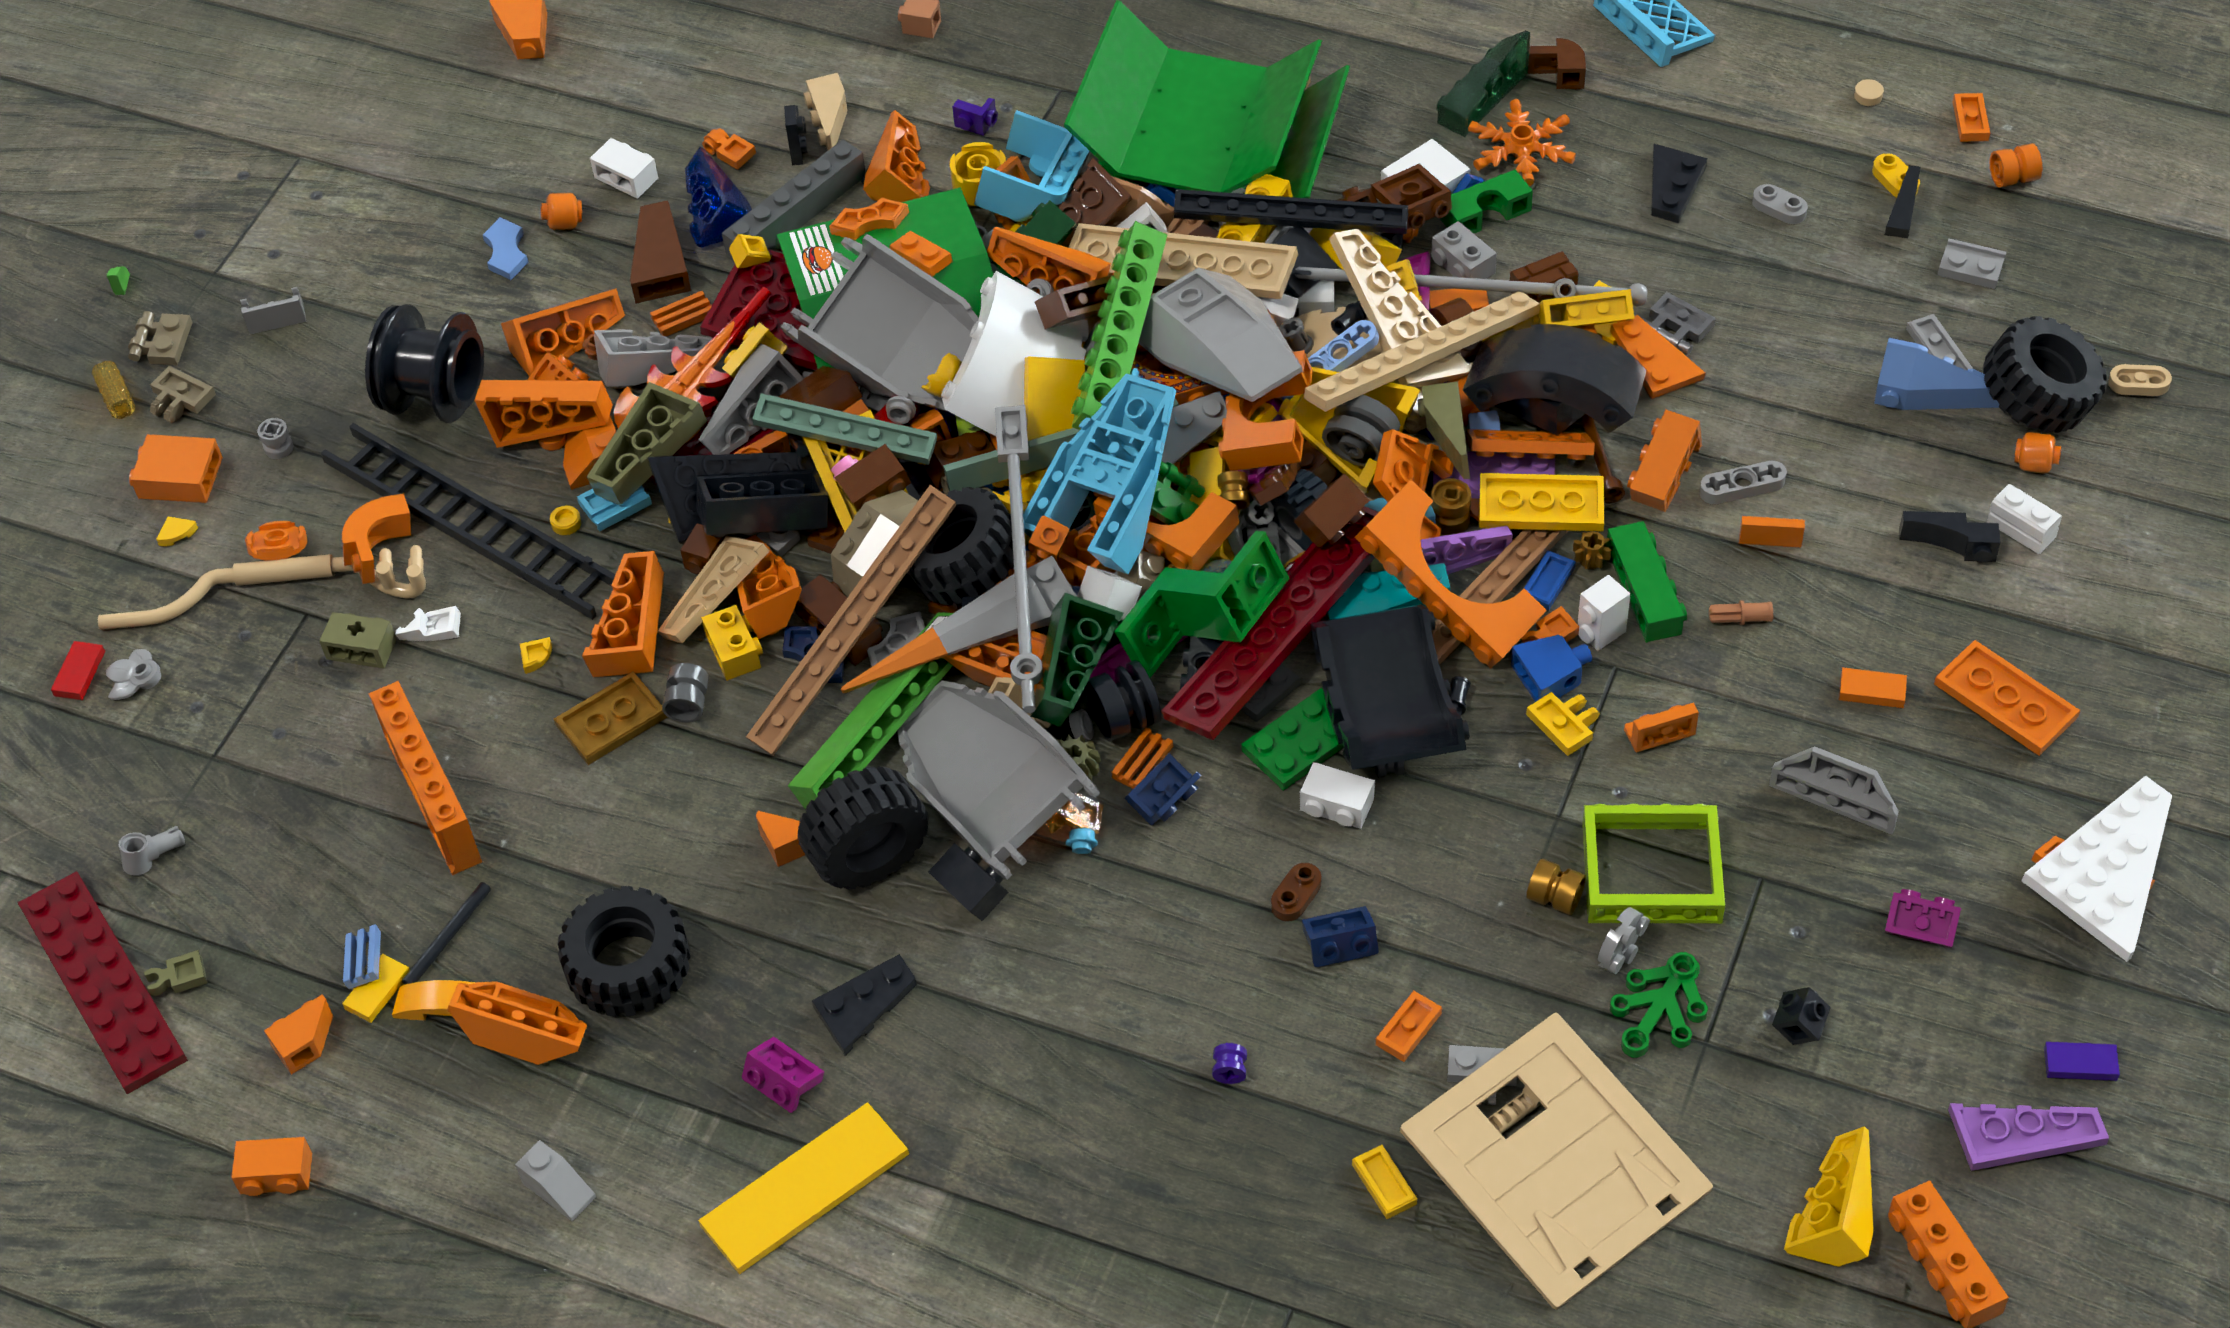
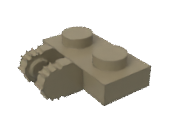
(182, 391)

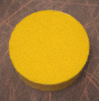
(565, 520)

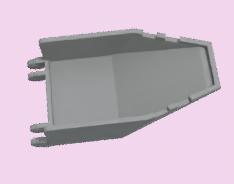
(887, 323)
(988, 769)

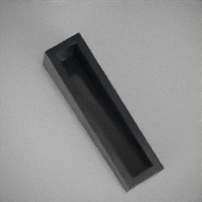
(1901, 214)

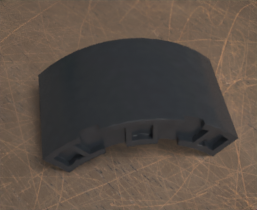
(1558, 366)
(1387, 687)

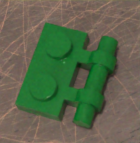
(1170, 505)

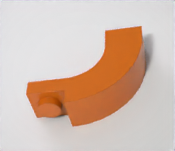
(370, 525)

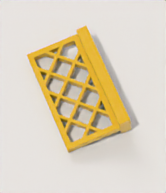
(824, 462)

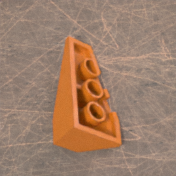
(895, 167)
(560, 328)
(584, 450)
(769, 593)

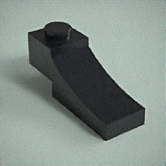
(1952, 531)

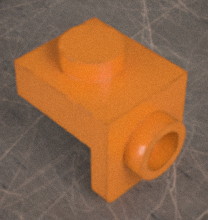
(1047, 539)

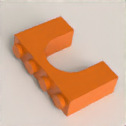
(1268, 443)
(1190, 541)

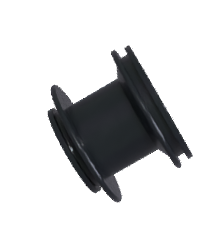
(421, 362)

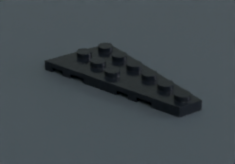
(678, 478)

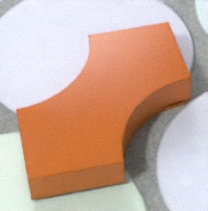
(856, 222)

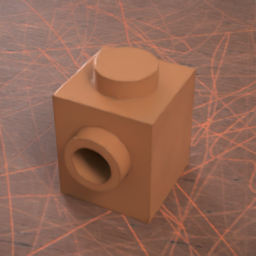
(920, 17)

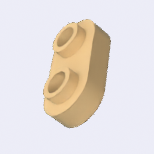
(2139, 380)

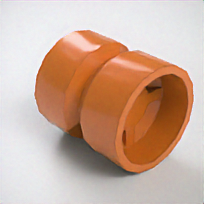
(2021, 165)

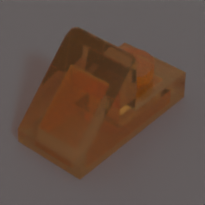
(1068, 814)

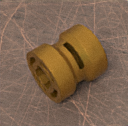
(1233, 488)

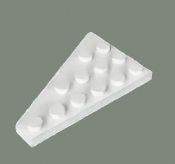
(2107, 867)

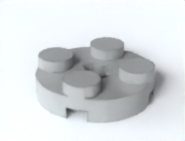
(1619, 944)

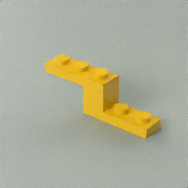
(1581, 310)

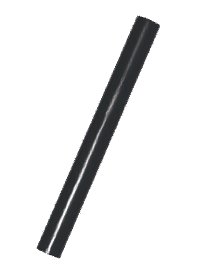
(447, 934)

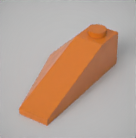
(1035, 258)

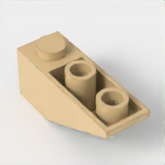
(828, 107)

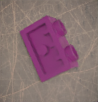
(1923, 919)
(780, 1073)

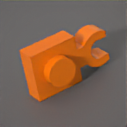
(1555, 623)

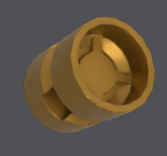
(1451, 505)
(1554, 886)

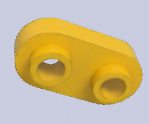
(1890, 172)

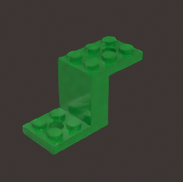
(1203, 603)

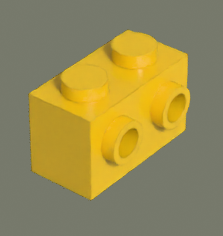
(731, 642)

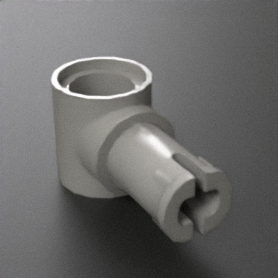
(140, 850)

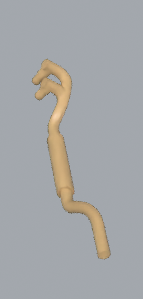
(277, 571)

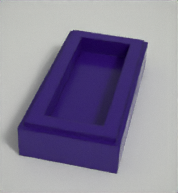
(2081, 1061)

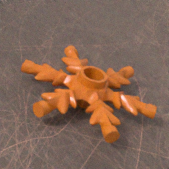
(1521, 142)

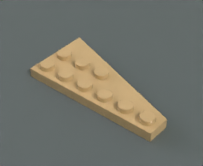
(1391, 309)

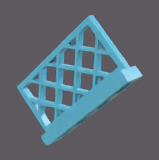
(1649, 37)

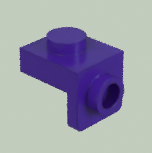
(973, 117)

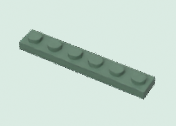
(843, 428)

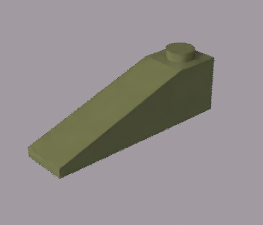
(1445, 422)

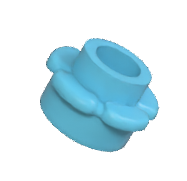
(1081, 840)

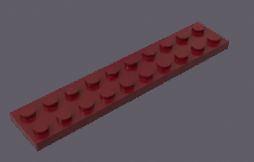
(1241, 668)

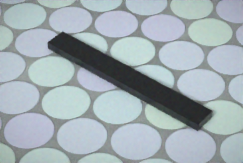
(1290, 211)

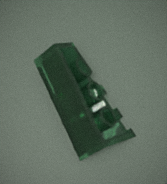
(1485, 84)

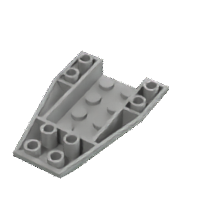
(1218, 335)

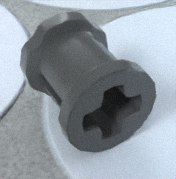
(1296, 335)

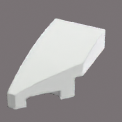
(432, 626)

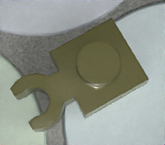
(181, 974)

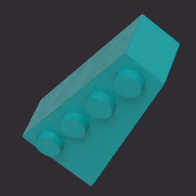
(1378, 593)

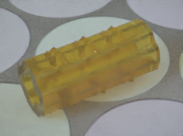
(113, 389)

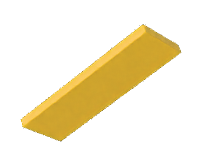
(803, 1187)

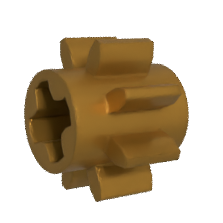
(1591, 550)

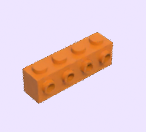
(1947, 1255)

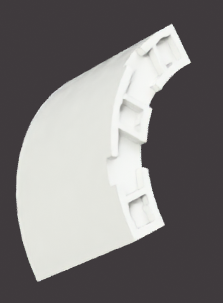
(1001, 339)

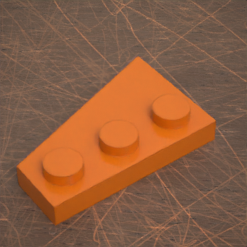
(1665, 364)

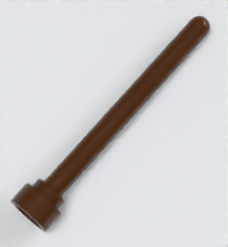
(1613, 487)

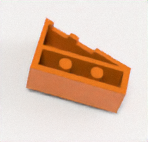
(1665, 460)

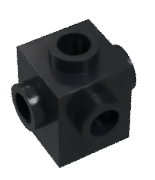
(1801, 1016)

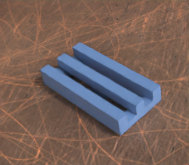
(356, 959)

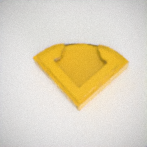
(175, 529)
(535, 654)

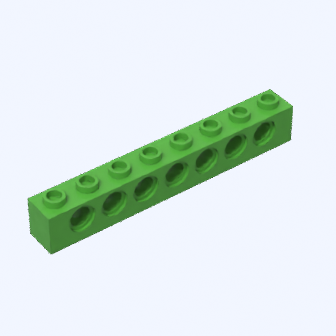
(1121, 316)

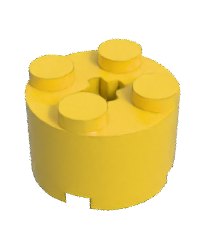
(968, 167)

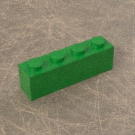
(1645, 578)

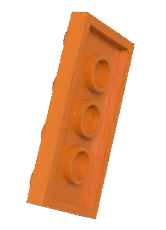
(1521, 442)
(2007, 697)

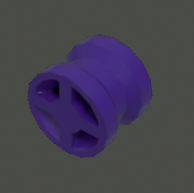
(1229, 1063)

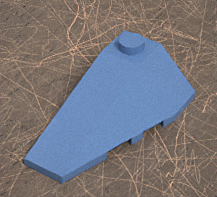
(1922, 381)

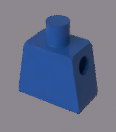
(1549, 665)

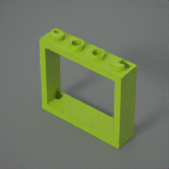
(1656, 907)

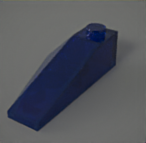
(714, 199)

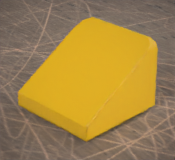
(749, 251)

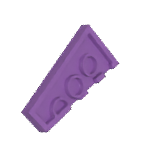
(1466, 548)
(2008, 1135)

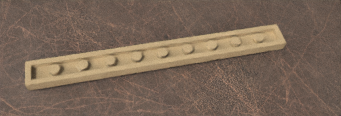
(1421, 351)

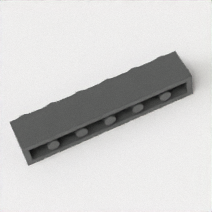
(801, 196)

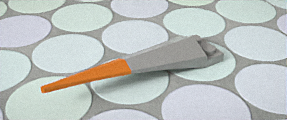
(977, 623)

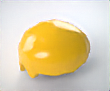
(946, 372)

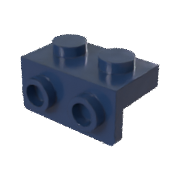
(1161, 789)

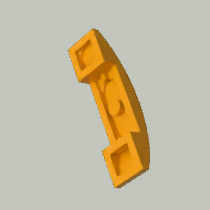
(424, 998)

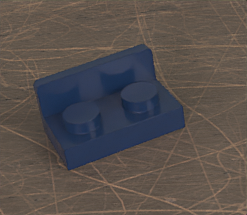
(1341, 936)

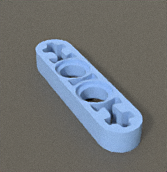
(1325, 358)

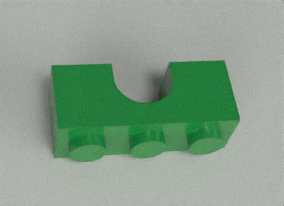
(1505, 194)

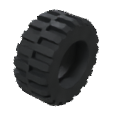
(2044, 374)
(968, 550)
(862, 827)
(619, 916)

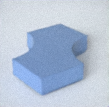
(504, 240)

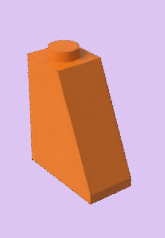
(522, 25)

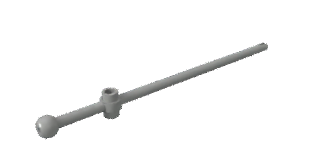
(1638, 290)

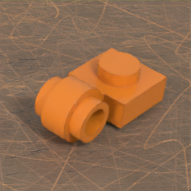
(730, 150)

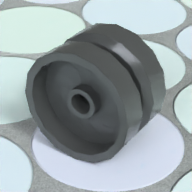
(1358, 429)

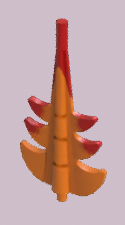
(697, 369)

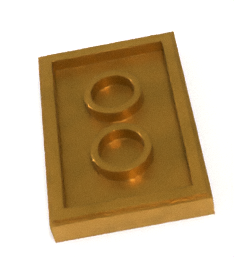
(610, 718)

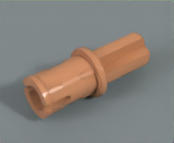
(1741, 612)

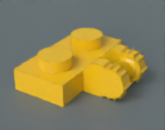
(1561, 723)

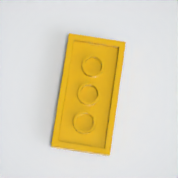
(1541, 502)

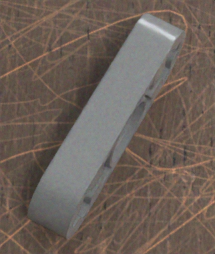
(1753, 473)

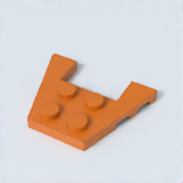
(1405, 459)

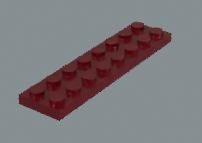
(102, 982)

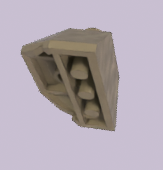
(867, 537)

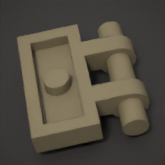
(168, 339)

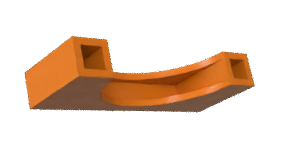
(1396, 543)

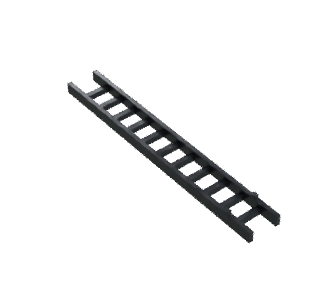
(483, 507)

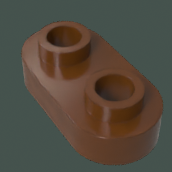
(1298, 889)

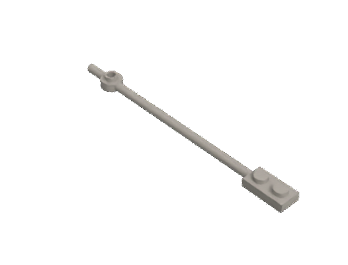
(1013, 448)

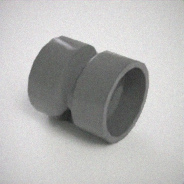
(685, 692)

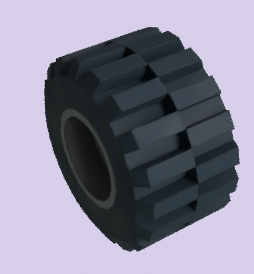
(1292, 503)

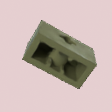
(358, 640)

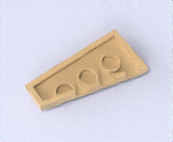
(713, 584)

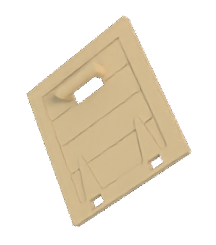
(1572, 1178)

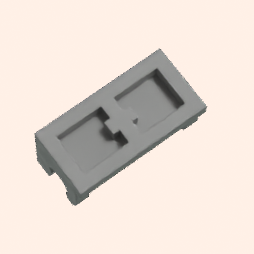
(274, 314)

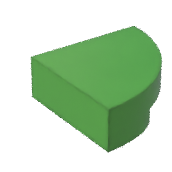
(118, 279)

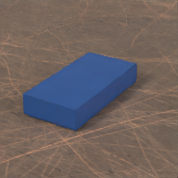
(1550, 578)

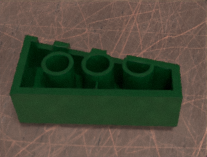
(1047, 224)
(1071, 652)

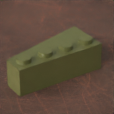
(653, 428)

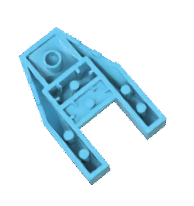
(1114, 456)

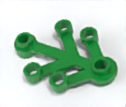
(1660, 1001)

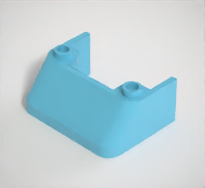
(1052, 155)

